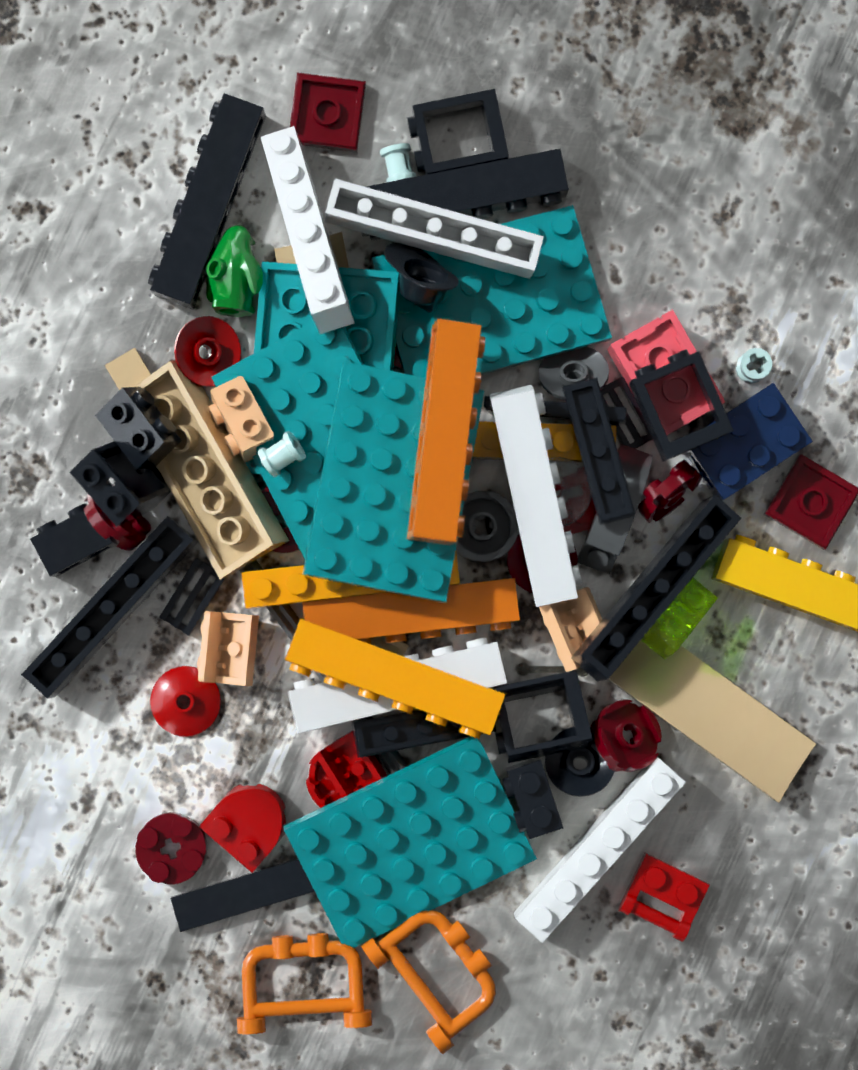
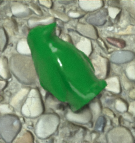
(234, 274)

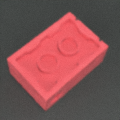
(677, 396)

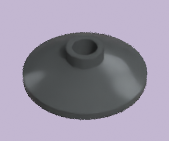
(572, 368)

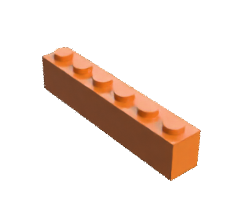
(445, 431)
(398, 614)

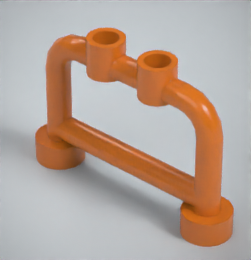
(316, 946)
(476, 963)

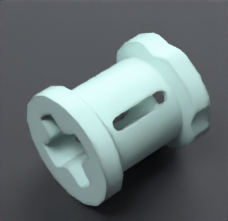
(398, 161)
(754, 355)
(281, 454)

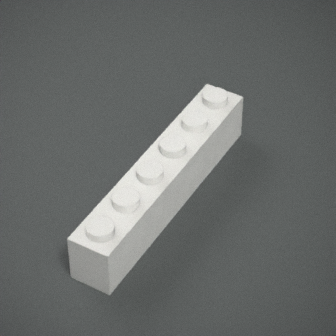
(433, 229)
(307, 230)
(534, 495)
(326, 705)
(598, 849)

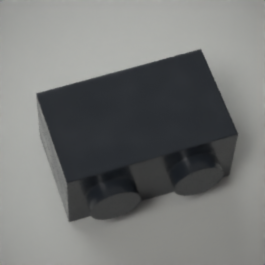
(69, 542)

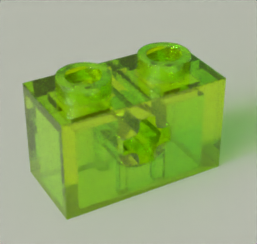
(679, 619)

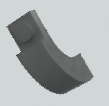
(607, 540)

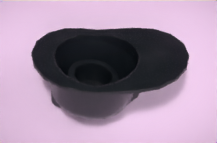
(420, 276)

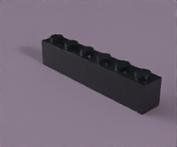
(488, 186)
(208, 200)
(656, 588)
(109, 608)

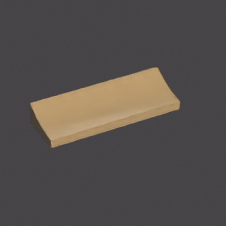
(208, 481)
(716, 716)

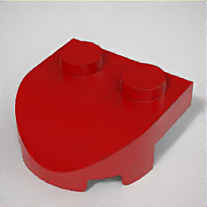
(339, 771)
(247, 823)

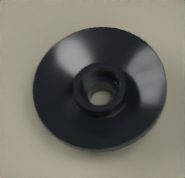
(576, 781)

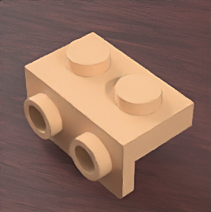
(241, 416)
(571, 624)
(228, 648)

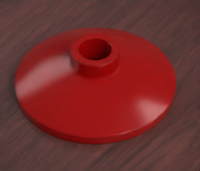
(221, 346)
(203, 706)

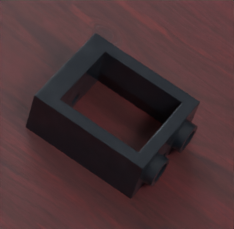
(493, 123)
(693, 440)
(132, 492)
(563, 681)

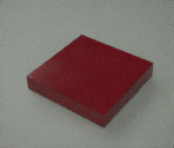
(328, 111)
(812, 501)

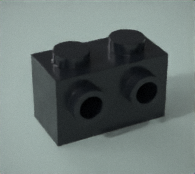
(138, 427)
(534, 798)

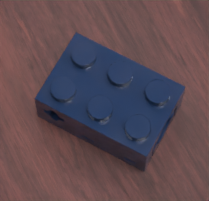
(761, 439)

